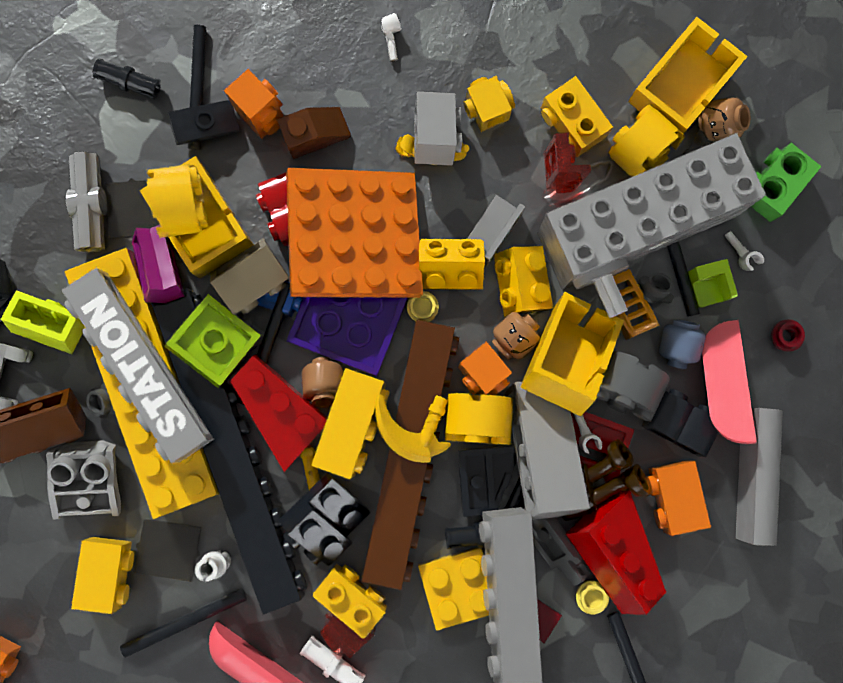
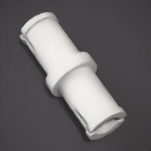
(213, 565)
(331, 663)

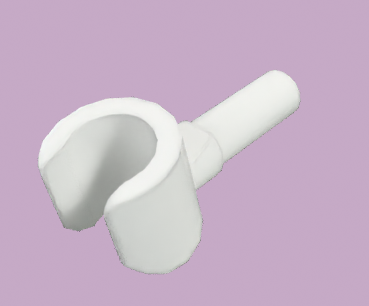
(390, 25)
(744, 253)
(586, 434)

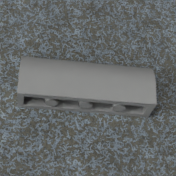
(546, 456)
(760, 480)

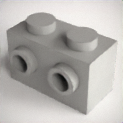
(436, 128)

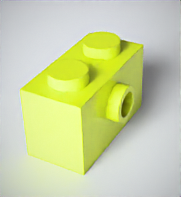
(43, 322)

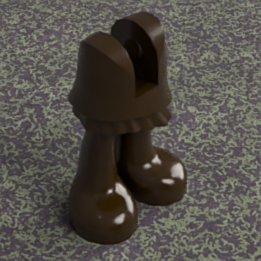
(632, 479)

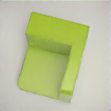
(713, 283)

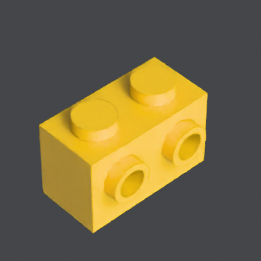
(576, 113)
(102, 575)

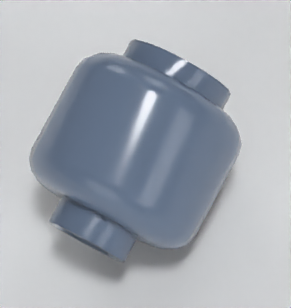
(682, 343)

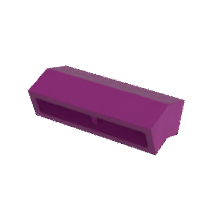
(156, 266)

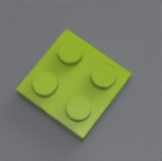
(212, 341)

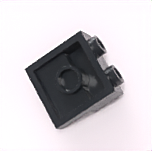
(323, 520)

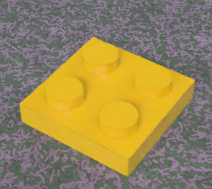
(455, 588)

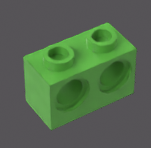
(784, 185)

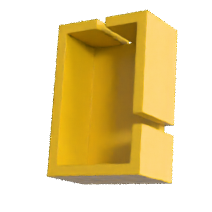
(688, 75)
(217, 242)
(572, 355)
(350, 425)

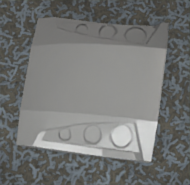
(83, 479)

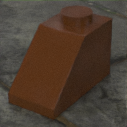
(313, 129)

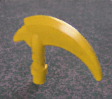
(410, 445)

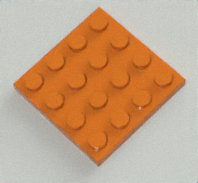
(353, 234)

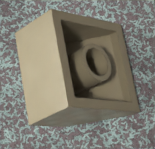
(249, 277)

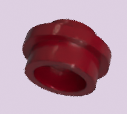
(796, 331)

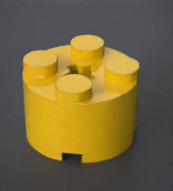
(645, 142)
(175, 200)
(479, 418)

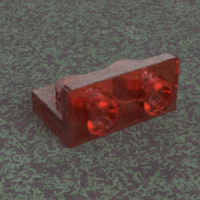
(558, 167)

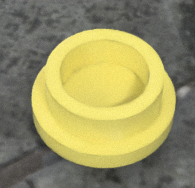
(423, 308)
(592, 597)

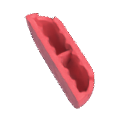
(728, 383)
(243, 660)

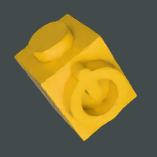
(489, 102)

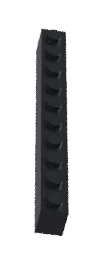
(237, 473)

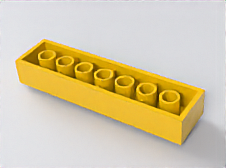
(164, 483)

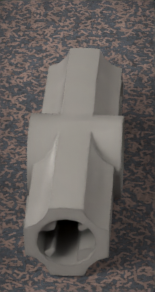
(86, 202)

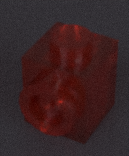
(341, 637)

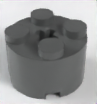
(633, 386)

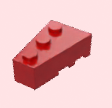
(278, 410)
(619, 554)

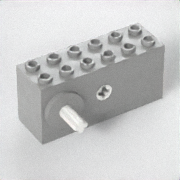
(645, 213)

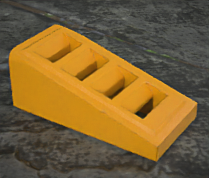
(645, 310)

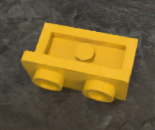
(452, 263)
(523, 280)
(350, 600)

